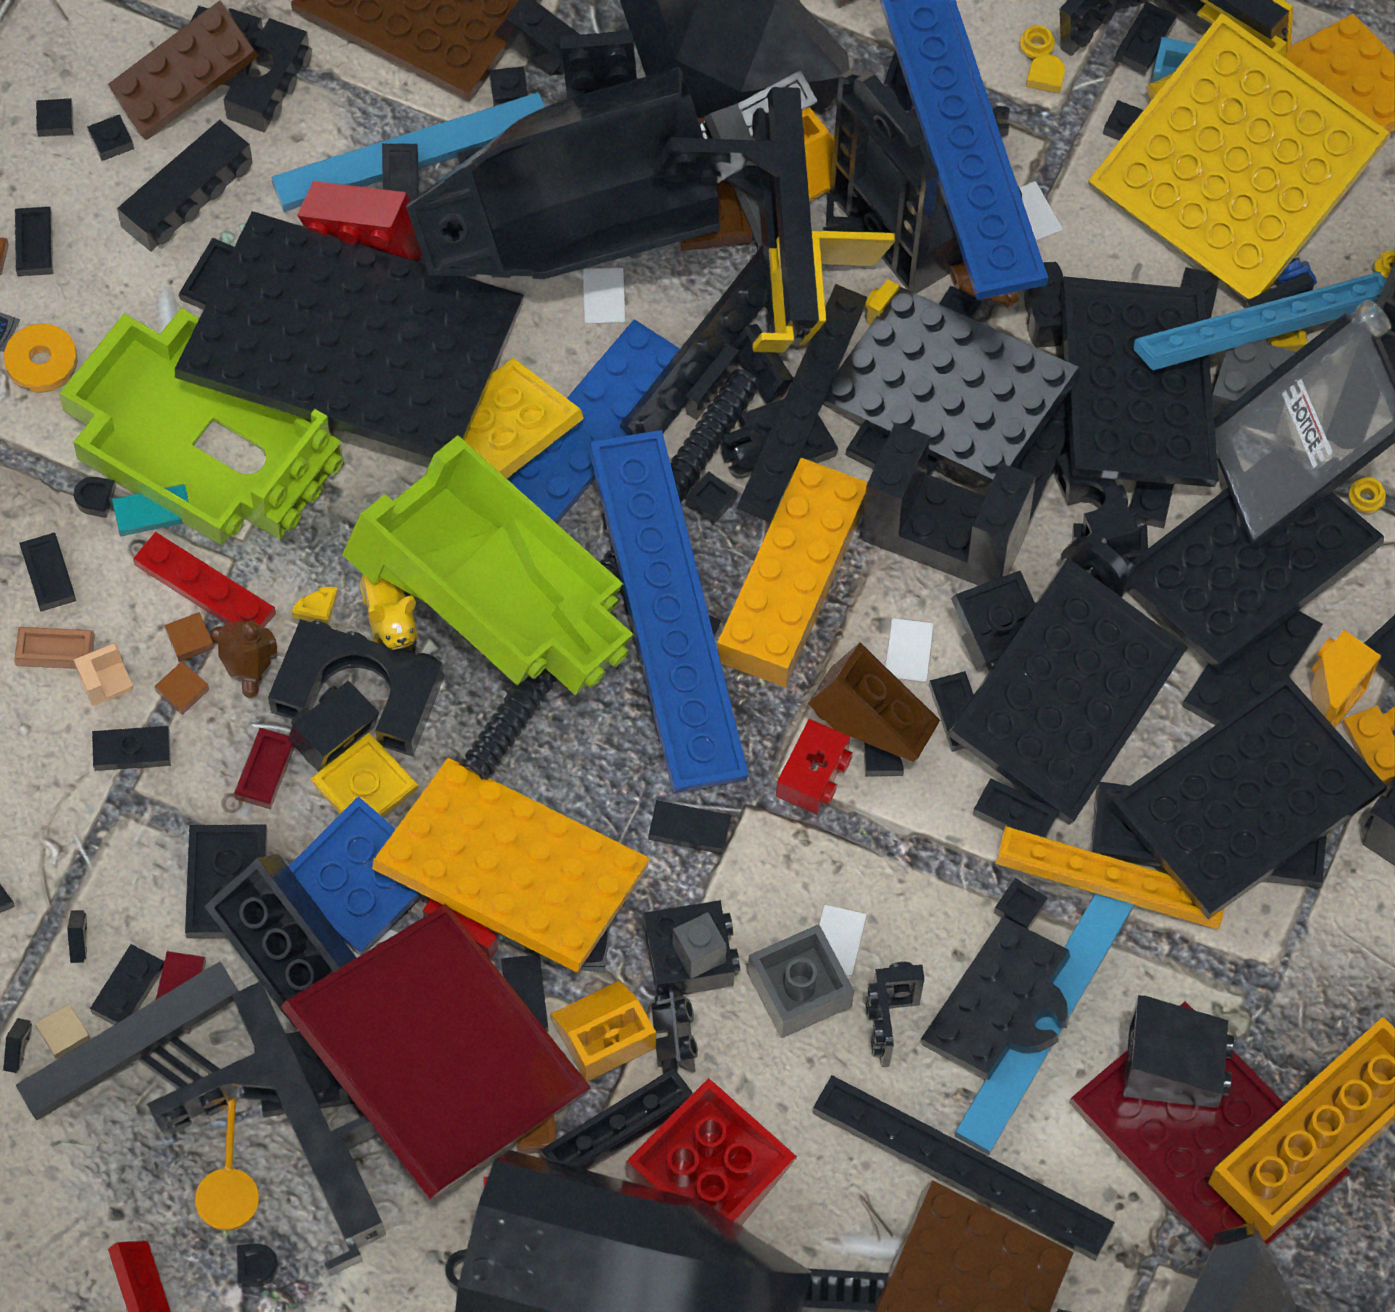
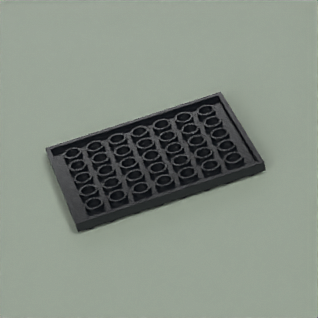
(349, 334)

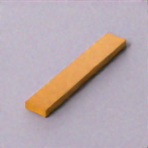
(1099, 875)

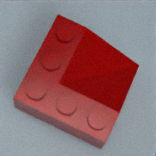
(712, 1155)

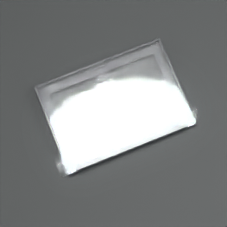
(1309, 424)

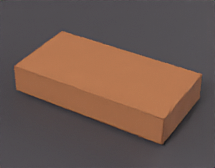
(52, 646)

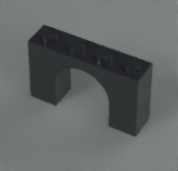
(321, 652)

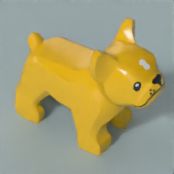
(389, 613)

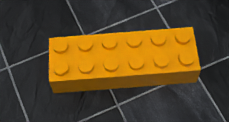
(792, 573)
(1313, 1134)

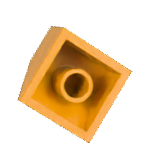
(1342, 675)

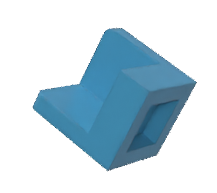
(1170, 56)

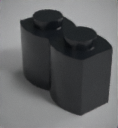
(1045, 309)

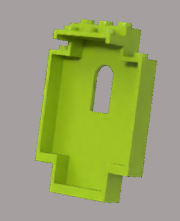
(147, 426)

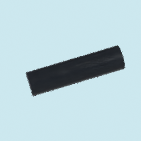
(620, 1123)

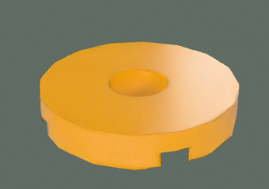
(39, 339)

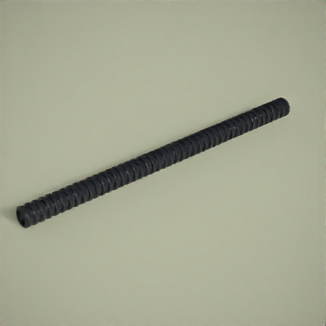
(686, 467)

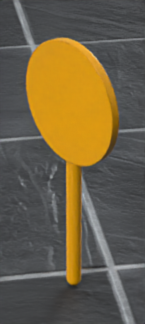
(227, 1195)

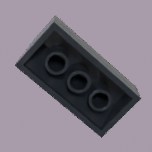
(278, 929)

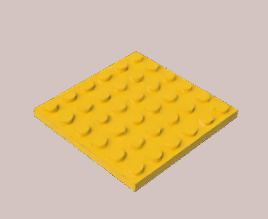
(1239, 158)

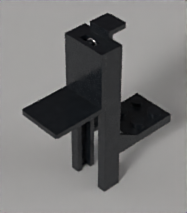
(277, 1076)

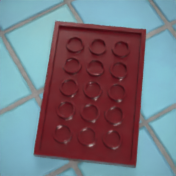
(1182, 1144)

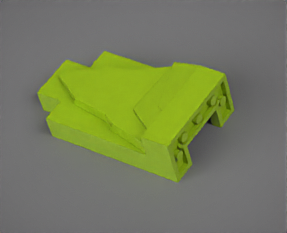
(495, 570)

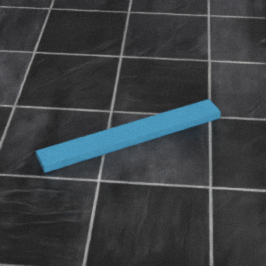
(434, 146)
(1258, 322)
(1017, 1070)

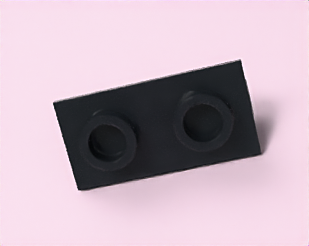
(674, 1015)

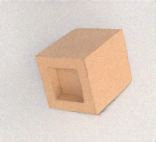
(103, 674)

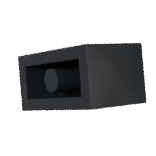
(535, 33)
(332, 725)

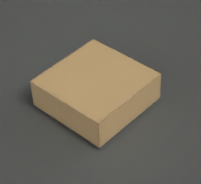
(62, 1031)

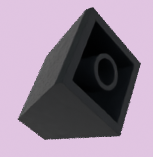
(1177, 1054)

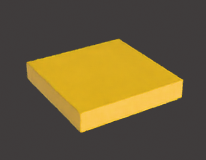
(368, 773)

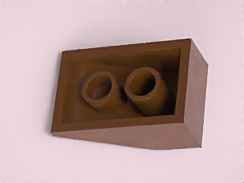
(873, 705)

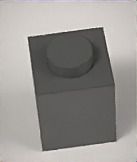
(699, 945)

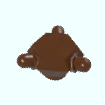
(245, 652)

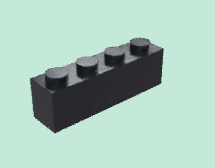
(185, 186)

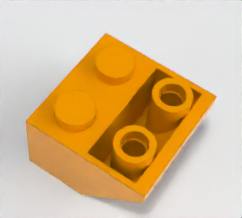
(818, 154)
(605, 1030)

